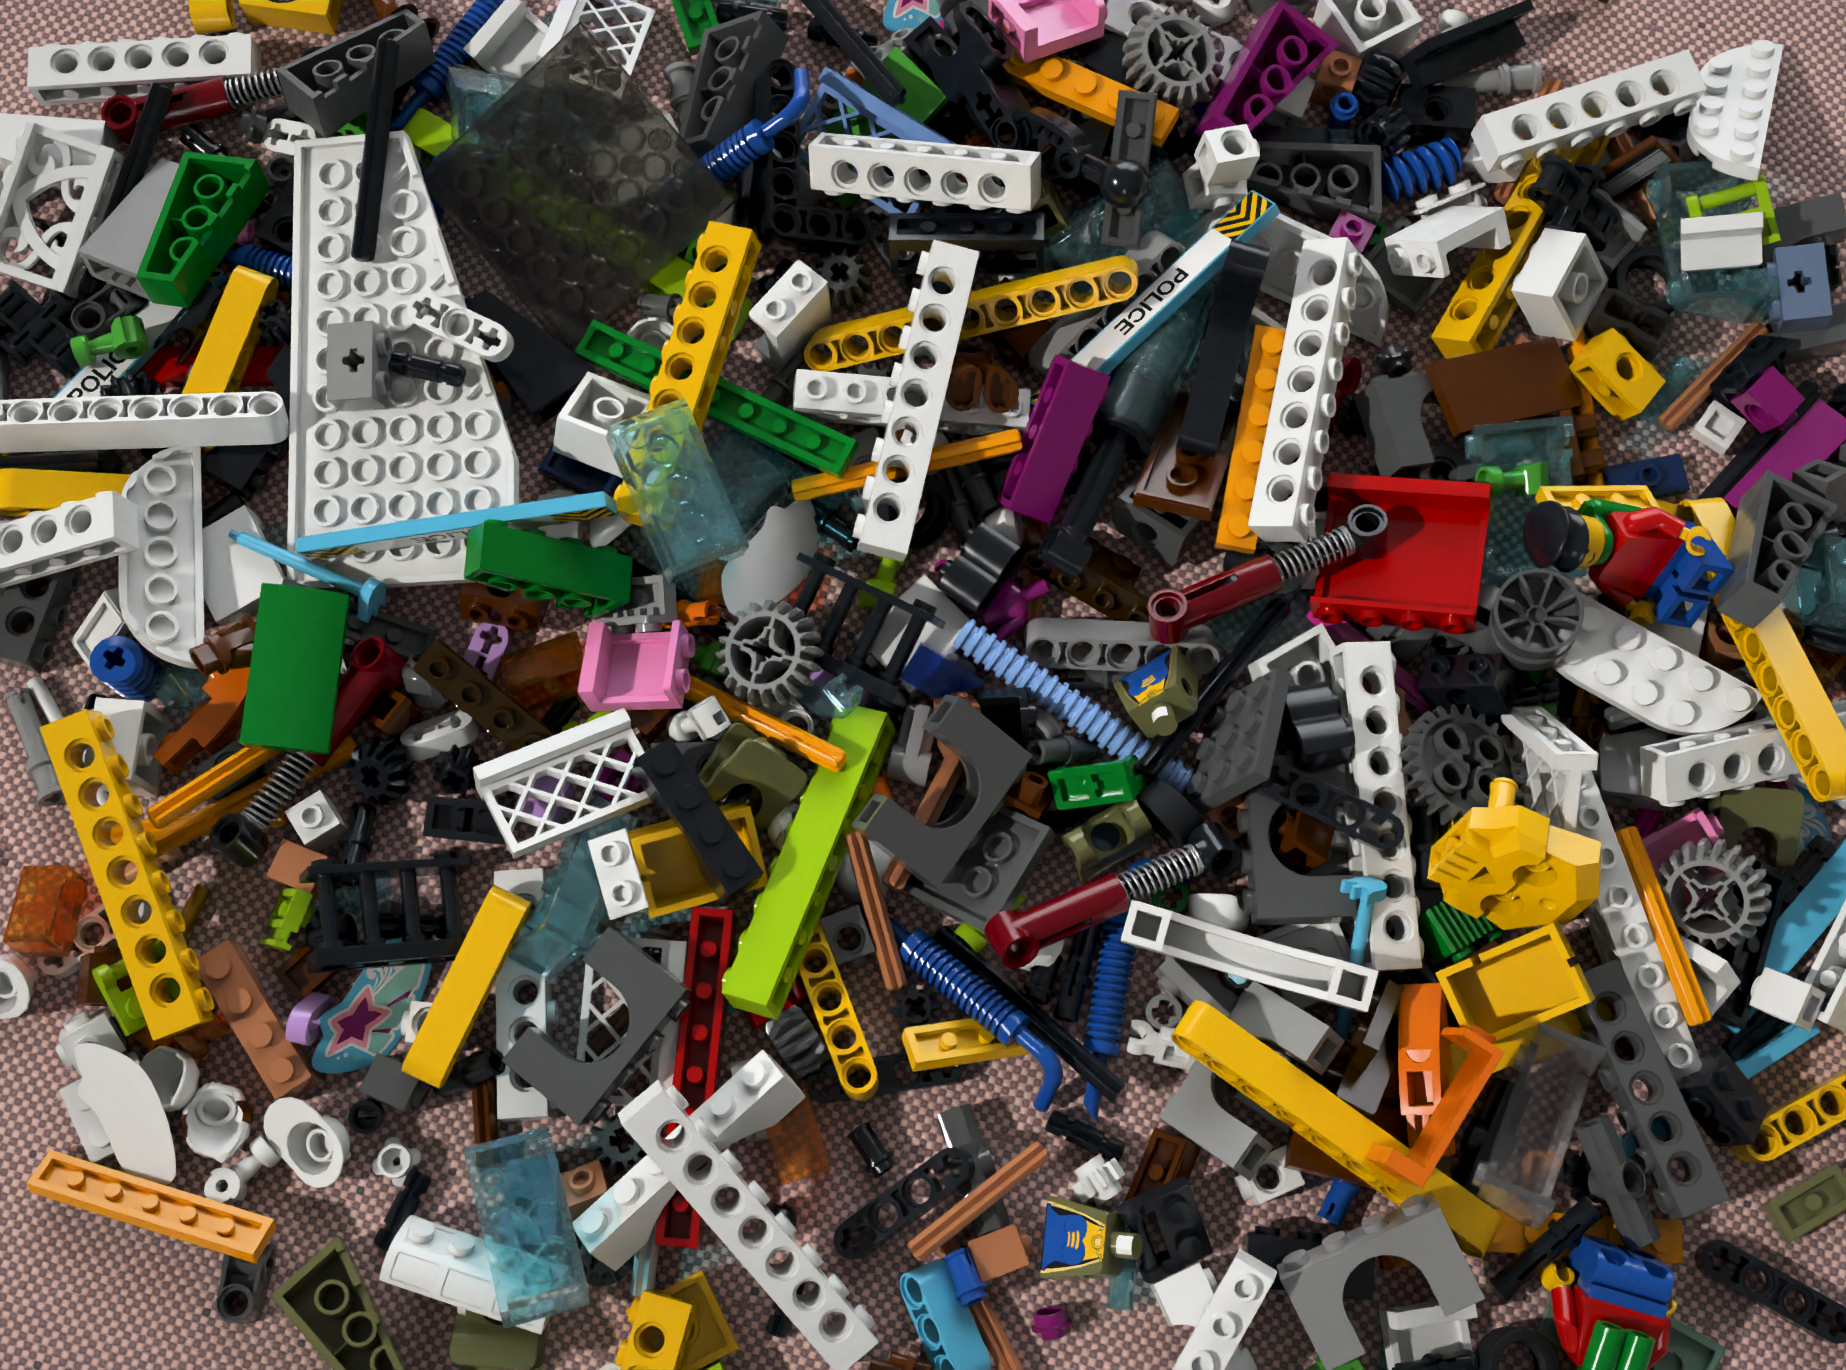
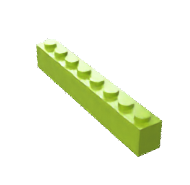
(807, 867)

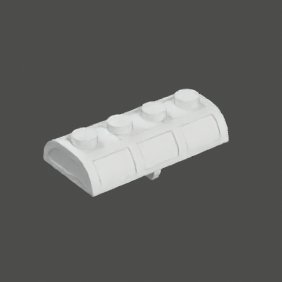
(445, 1267)

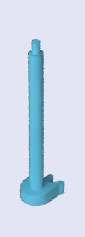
(369, 594)
(1369, 891)

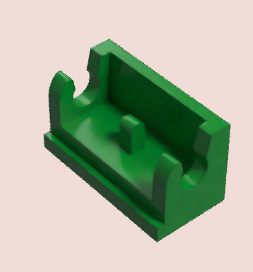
(1095, 783)

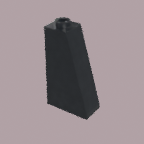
(539, 368)

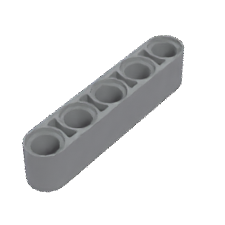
(1077, 329)
(1102, 638)

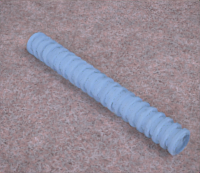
(1062, 700)

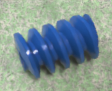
(1419, 167)
(125, 668)

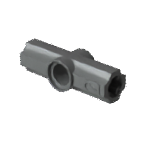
(961, 1131)
(1617, 1182)

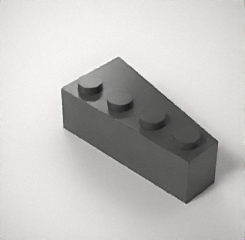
(336, 80)

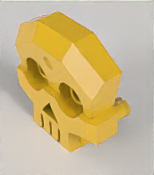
(1515, 865)

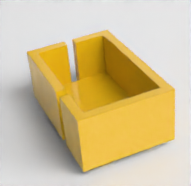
(671, 869)
(1518, 983)

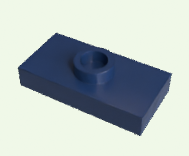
(577, 475)
(1662, 475)

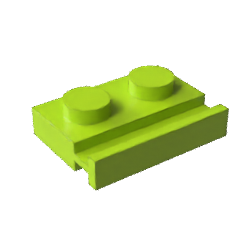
(287, 916)

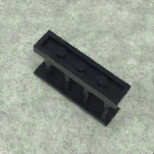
(854, 666)
(374, 950)

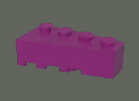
(1267, 69)

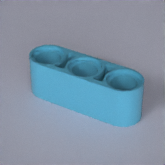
(941, 1320)

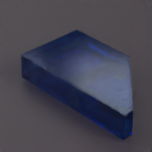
(937, 673)

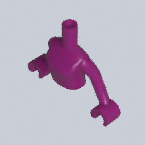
(1008, 608)

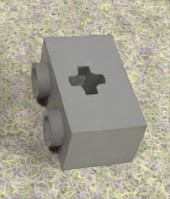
(358, 365)

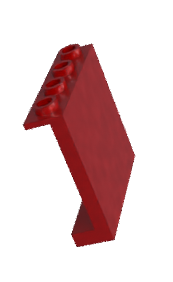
(1430, 557)

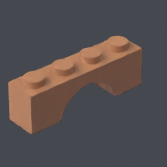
(243, 1002)

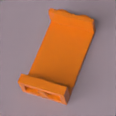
(1450, 1111)

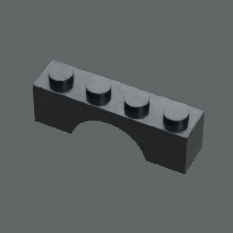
(1104, 58)
(247, 466)
(680, 793)

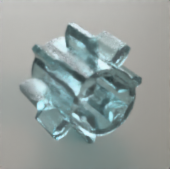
(179, 686)

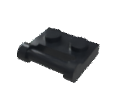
(1177, 1223)

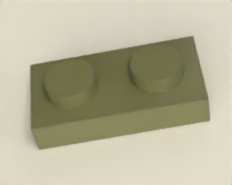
(1808, 1203)

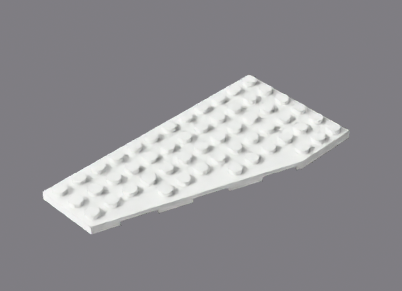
(435, 442)

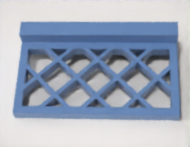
(876, 110)

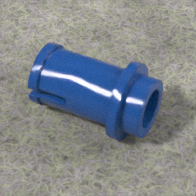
(1342, 109)
(1338, 1201)
(965, 1277)

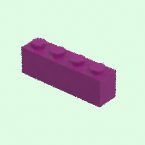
(1812, 437)
(1053, 439)

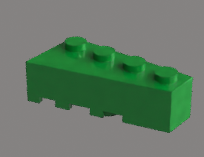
(198, 224)
(548, 567)

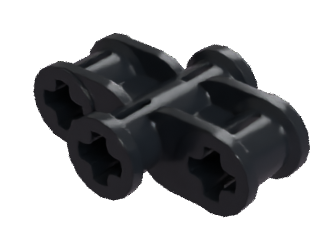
(1571, 199)
(37, 328)

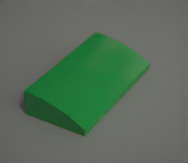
(295, 669)

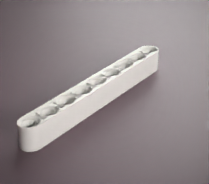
(142, 421)

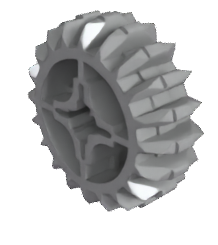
(1168, 37)
(775, 621)
(1733, 920)

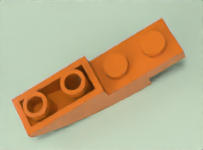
(209, 724)
(1422, 1055)

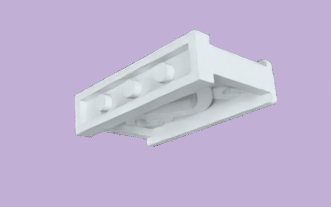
(89, 211)

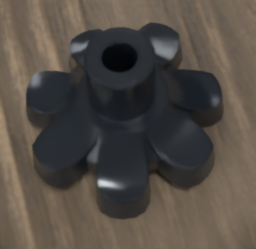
(1576, 1177)

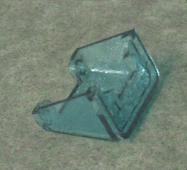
(1722, 294)
(1506, 447)

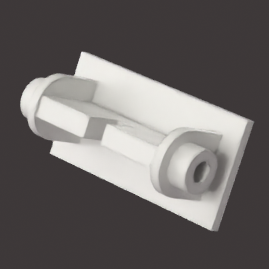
(1460, 195)
(618, 874)

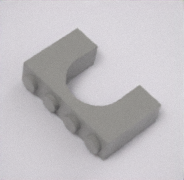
(1201, 1103)
(1413, 1232)

